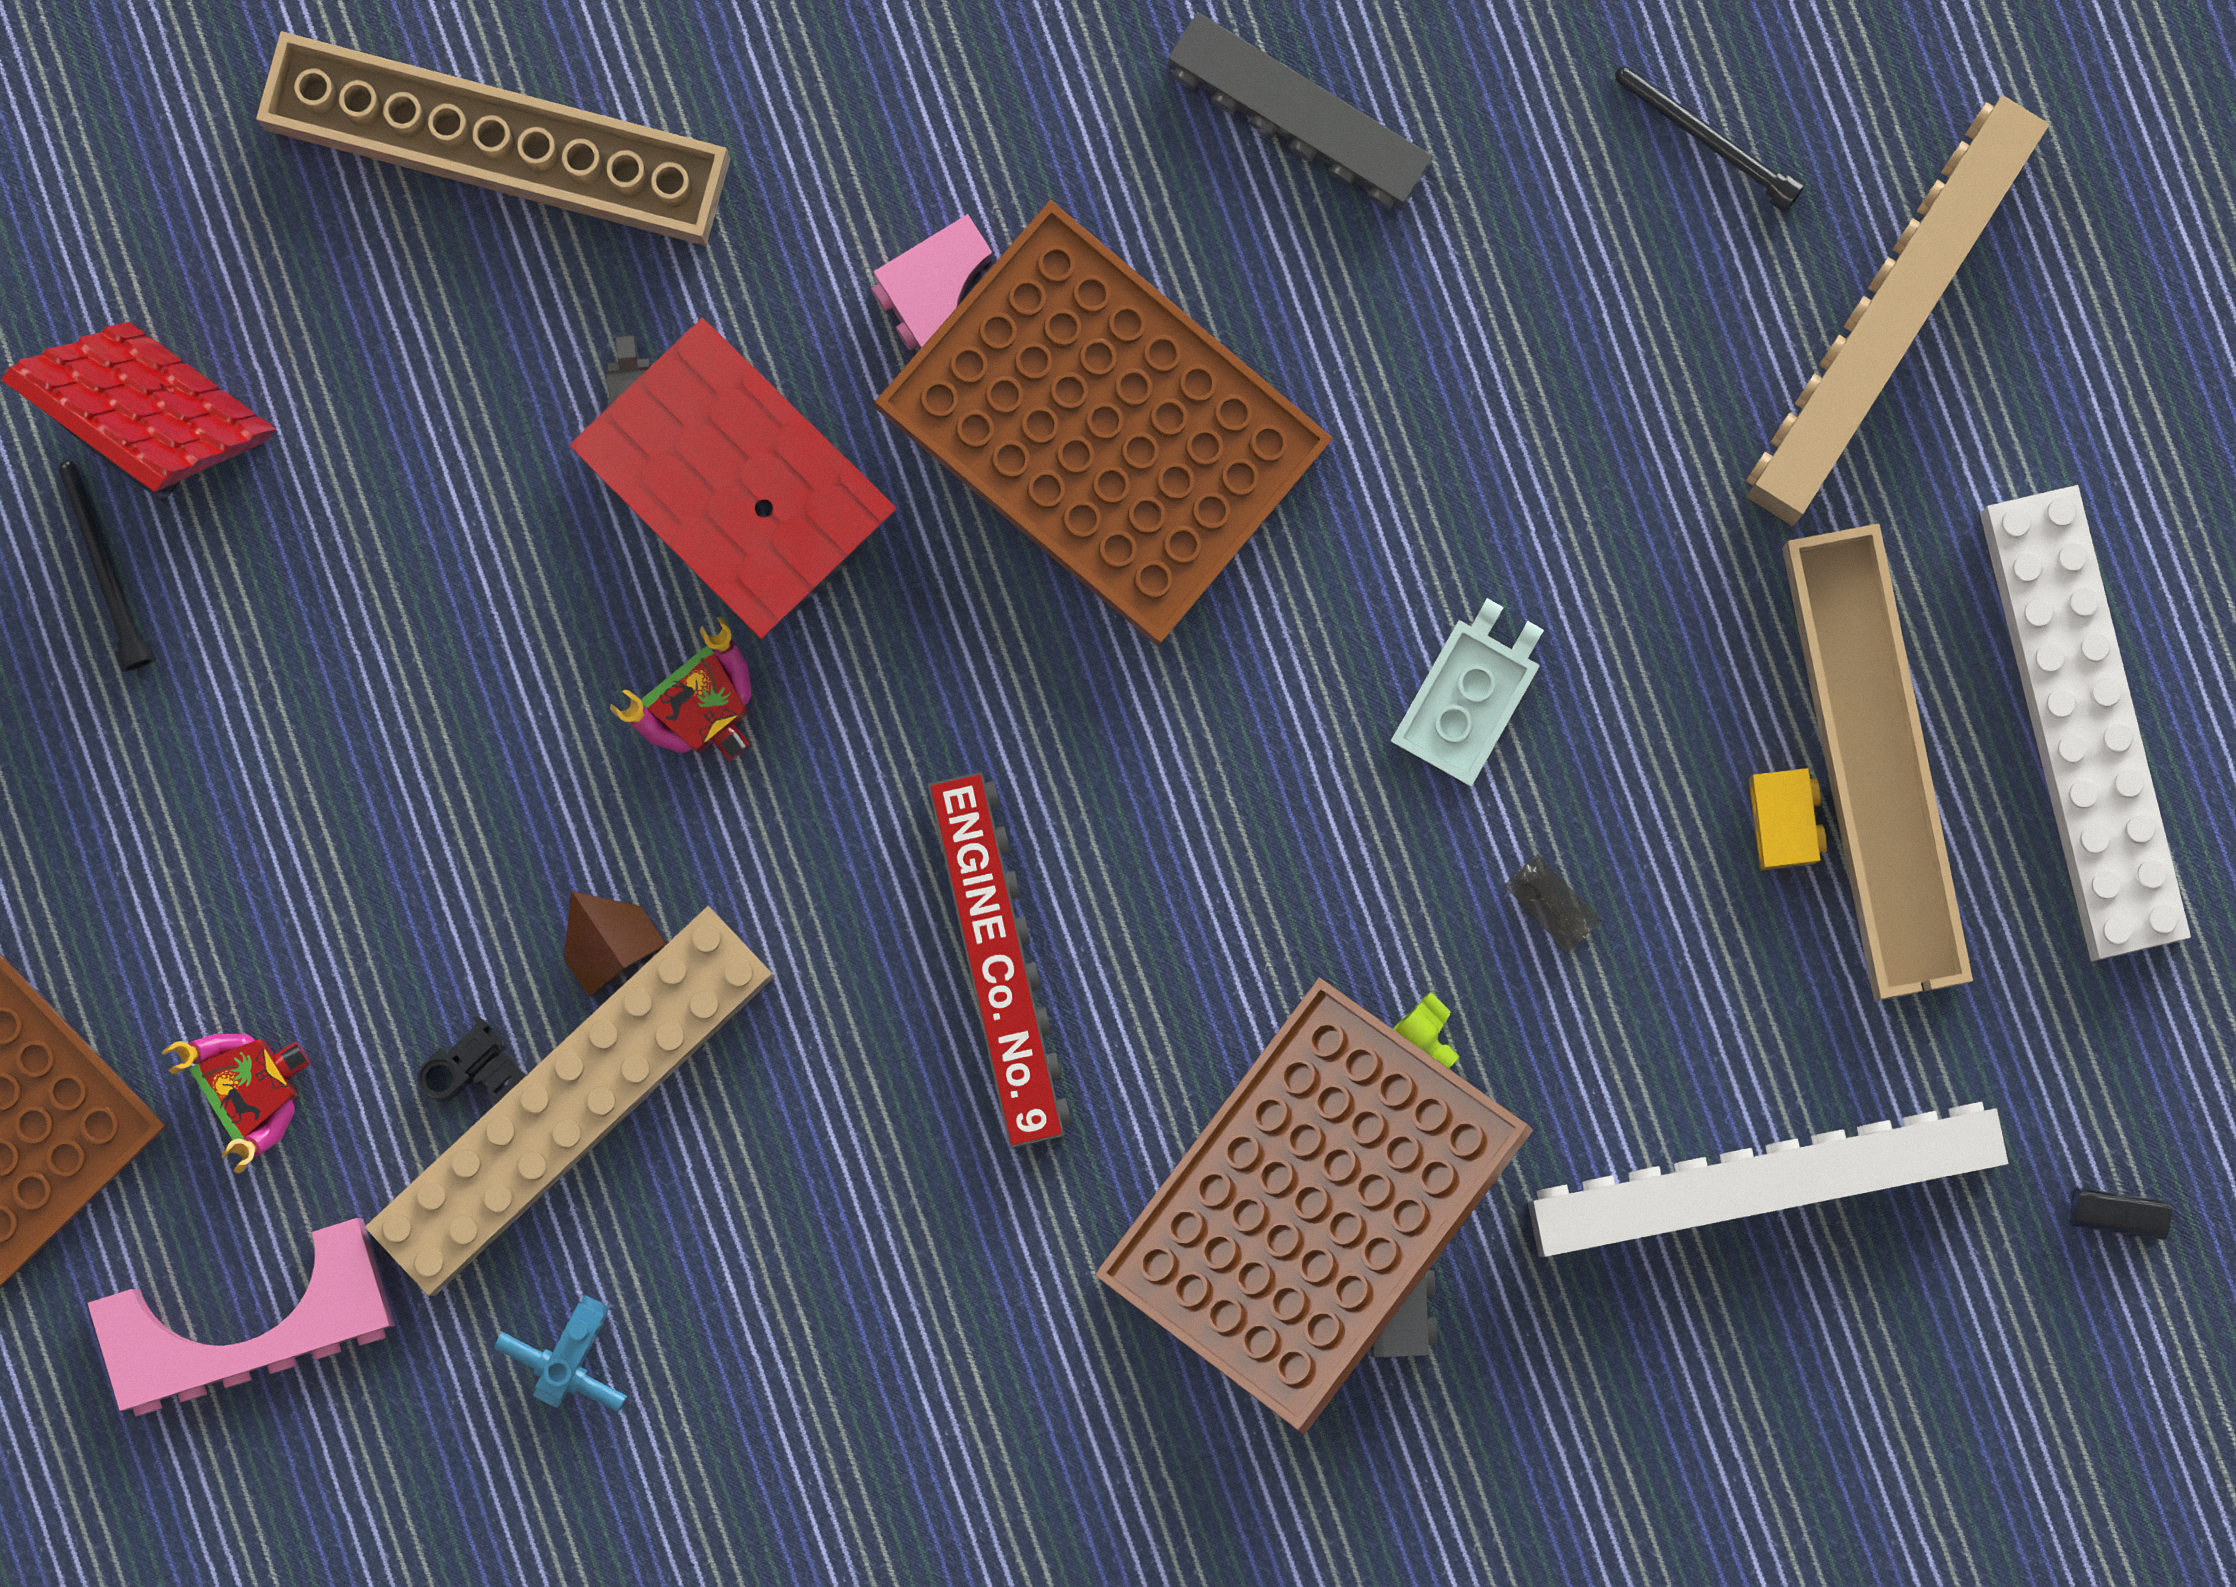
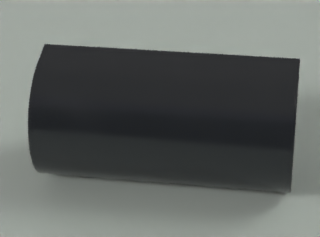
(2120, 1213)

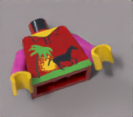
(697, 701)
(245, 1087)

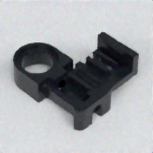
(476, 1055)

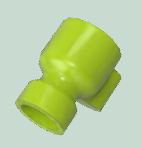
(1423, 1026)

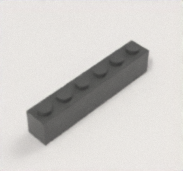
(1299, 112)

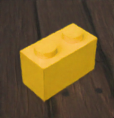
(1786, 819)

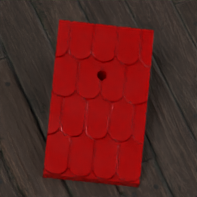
(138, 406)
(709, 443)

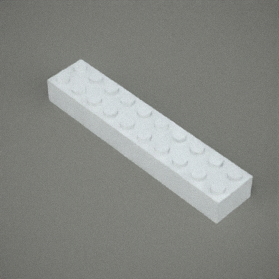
(2084, 723)
(1767, 1182)

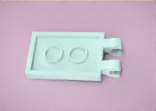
(1468, 696)

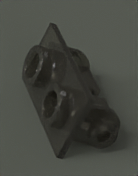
(1552, 903)

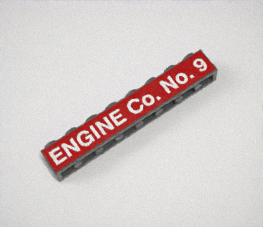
(997, 960)

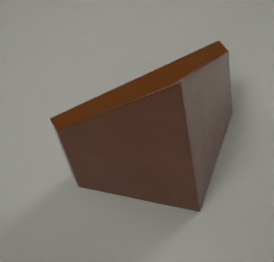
(607, 940)

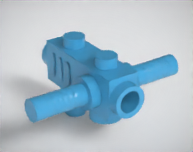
(562, 1369)

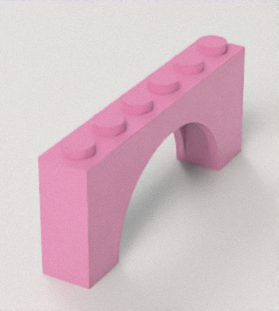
(931, 279)
(155, 1363)

